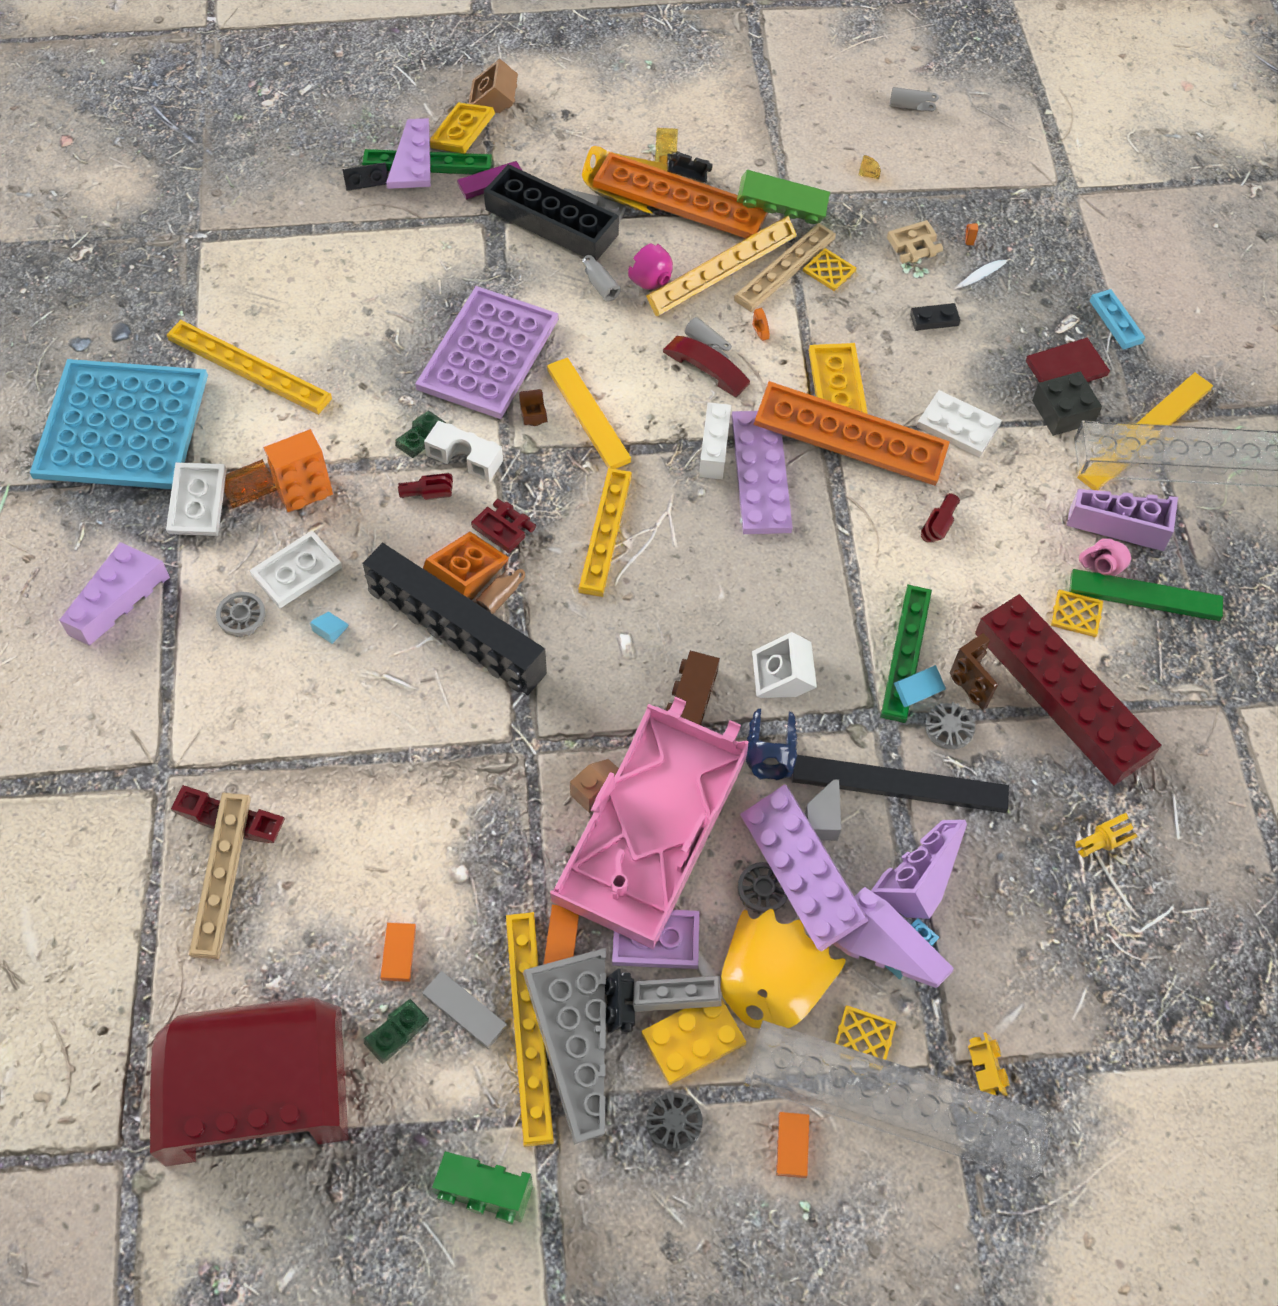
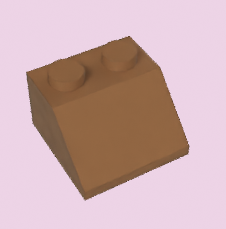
(495, 87)

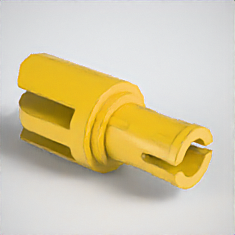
(1106, 837)

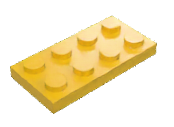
(837, 374)

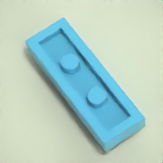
(1117, 319)

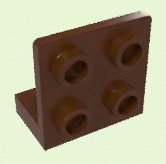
(971, 675)

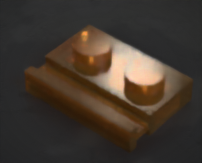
(248, 484)

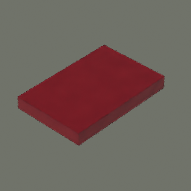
(1068, 359)

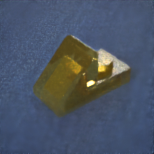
(665, 143)

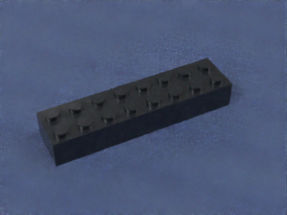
(455, 619)

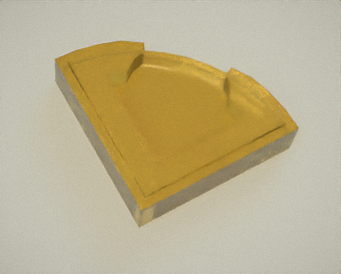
(869, 168)

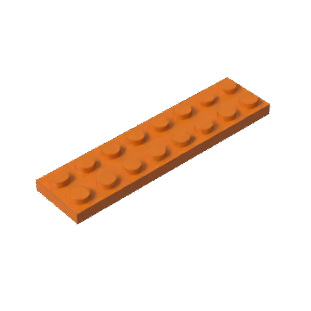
(678, 195)
(852, 433)

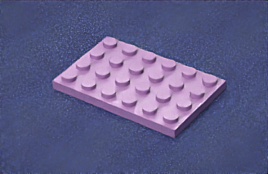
(487, 352)

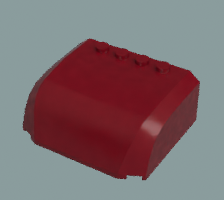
(247, 1077)

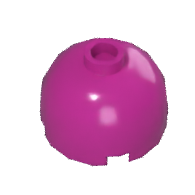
(651, 268)

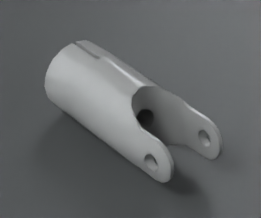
(912, 99)
(601, 279)
(702, 332)

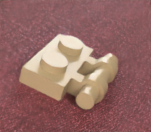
(914, 236)

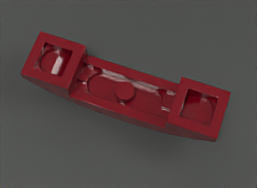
(710, 361)
(203, 809)

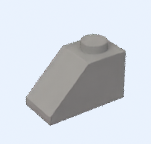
(825, 813)

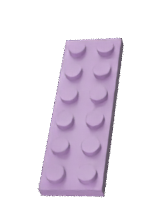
(760, 477)
(804, 868)

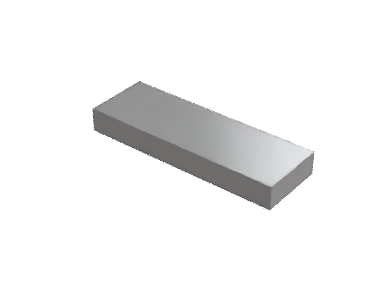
(677, 993)
(464, 1009)

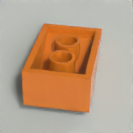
(466, 564)

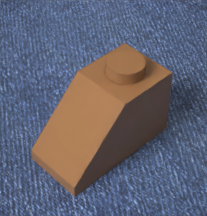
(589, 782)

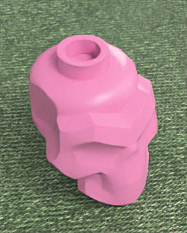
(1106, 557)

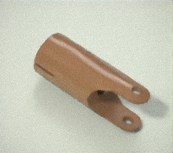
(500, 590)

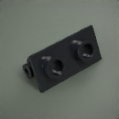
(683, 165)
(365, 176)
(618, 1014)

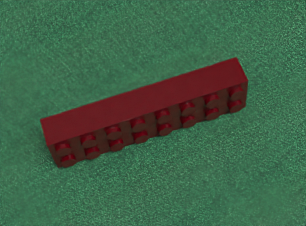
(1068, 690)

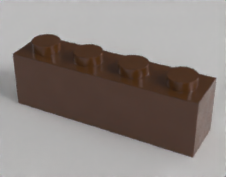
(695, 685)

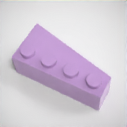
(1125, 517)
(112, 592)

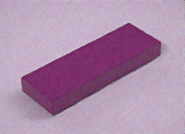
(476, 184)

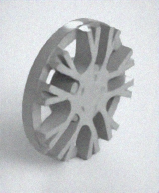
(240, 614)
(950, 725)

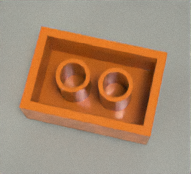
(299, 470)

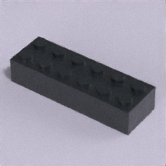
(551, 212)

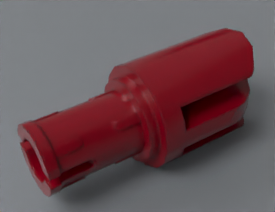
(428, 487)
(940, 519)

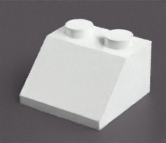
(784, 667)

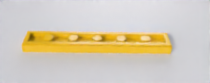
(589, 414)
(605, 532)

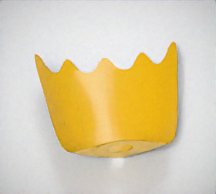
(589, 174)
(781, 963)

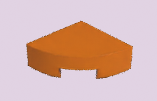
(971, 233)
(761, 324)

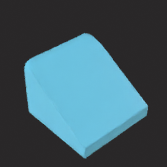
(328, 626)

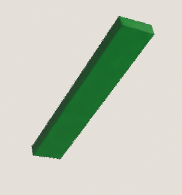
(439, 161)
(1147, 595)
(906, 649)

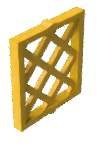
(823, 279)
(1082, 599)
(868, 1017)

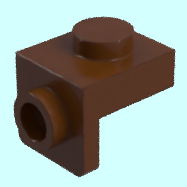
(532, 407)

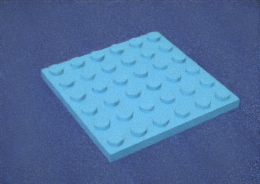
(119, 424)

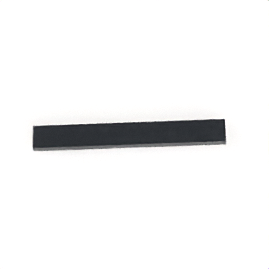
(902, 783)

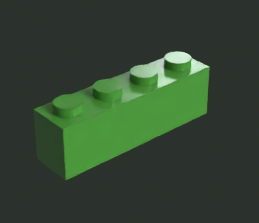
(783, 197)

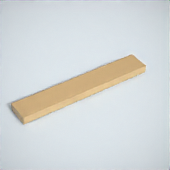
(784, 267)
(220, 876)

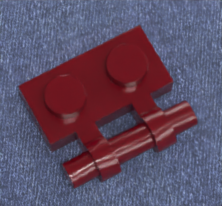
(498, 529)

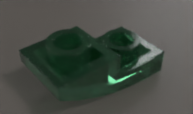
(413, 440)
(396, 1031)

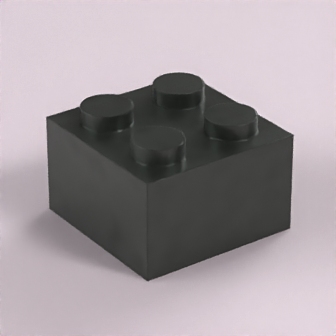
(1066, 403)

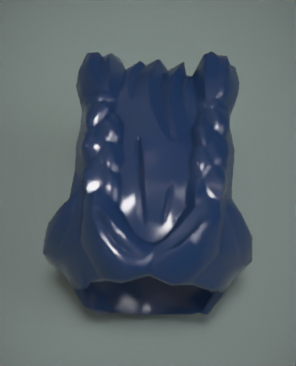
(760, 750)

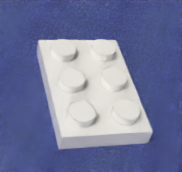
(959, 423)
(196, 499)
(295, 569)

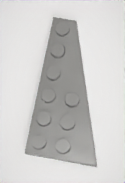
(572, 1023)

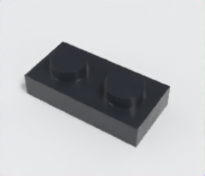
(935, 316)

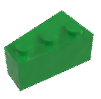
(483, 1187)

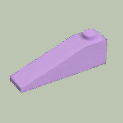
(922, 877)
(893, 943)

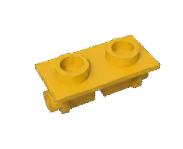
(986, 1054)

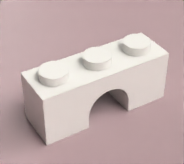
(715, 440)
(447, 441)

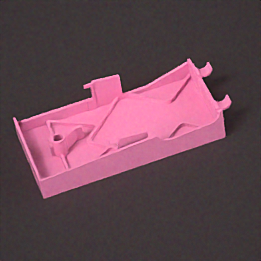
(651, 824)

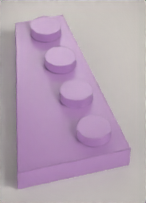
(412, 157)

